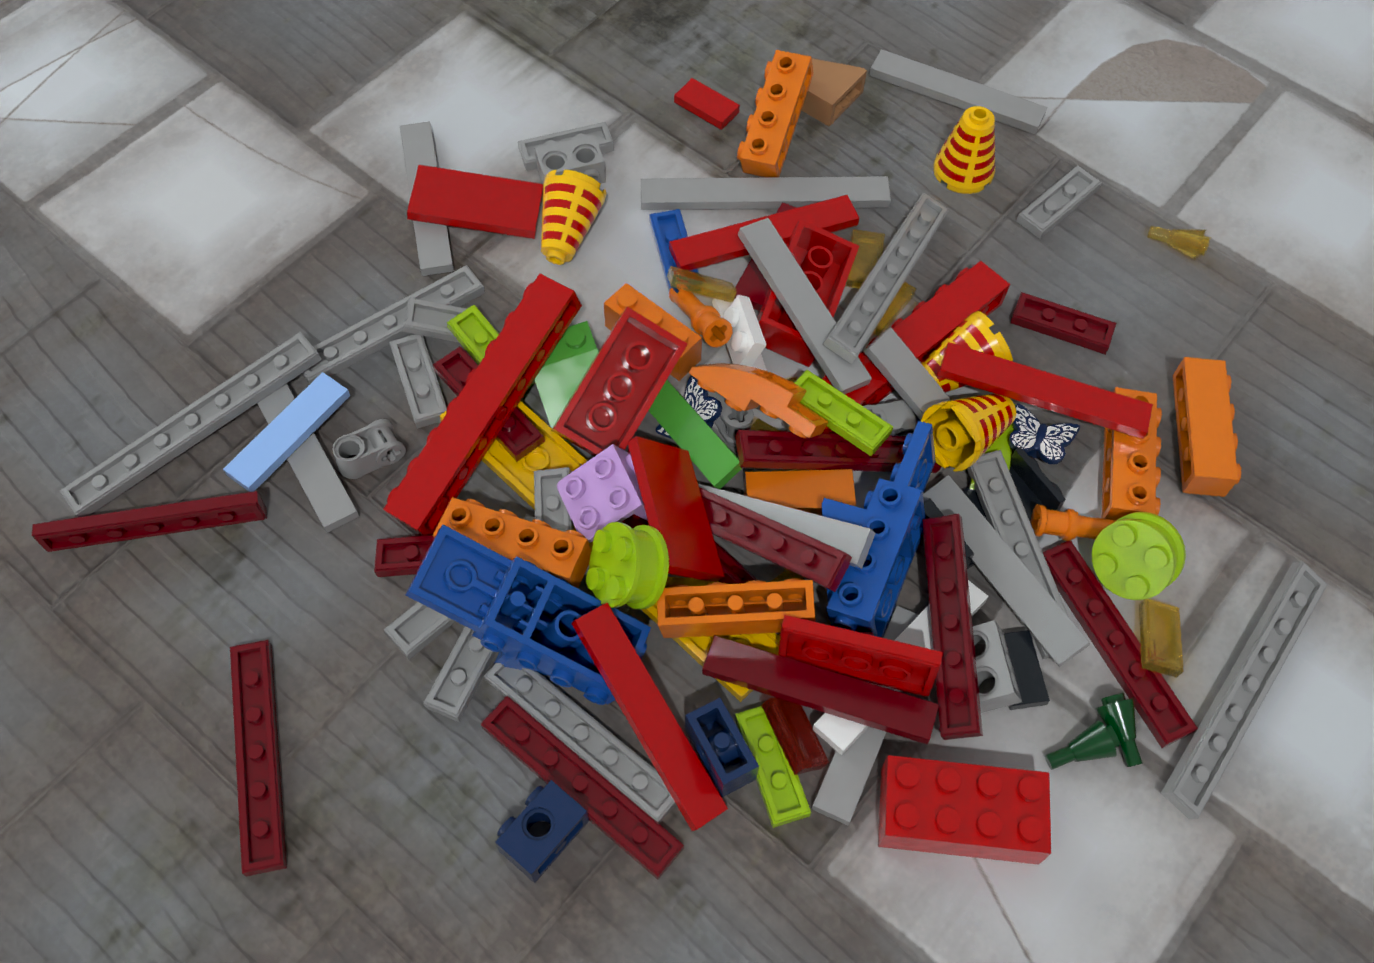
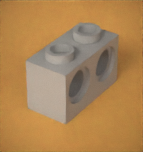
(575, 154)
(997, 665)

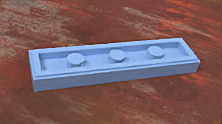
(286, 432)

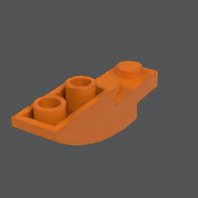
(750, 387)

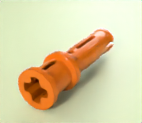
(704, 319)
(1066, 524)

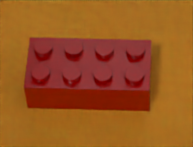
(827, 264)
(620, 384)
(965, 810)

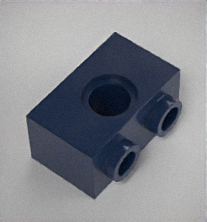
(721, 747)
(536, 854)

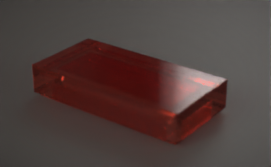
(795, 735)

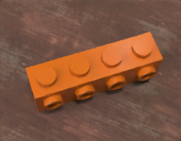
(776, 114)
(1205, 427)
(1130, 466)
(552, 550)
(733, 608)

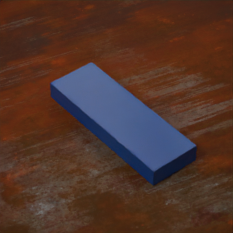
(667, 227)

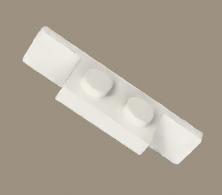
(747, 338)

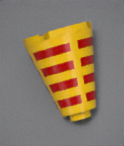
(968, 153)
(568, 212)
(973, 334)
(968, 427)

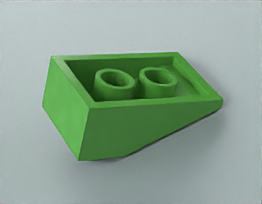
(565, 369)

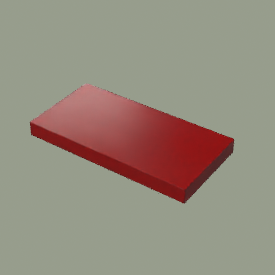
(475, 201)
(676, 508)
(860, 655)

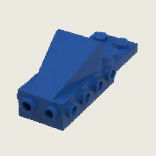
(896, 516)
(516, 611)

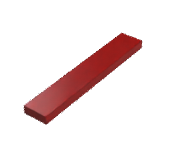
(725, 244)
(1046, 390)
(649, 716)

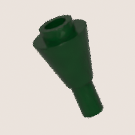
(1121, 716)
(1092, 744)

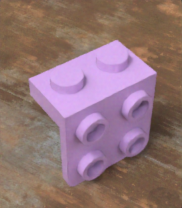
(602, 492)

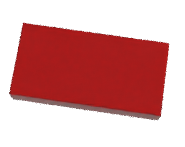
(706, 103)

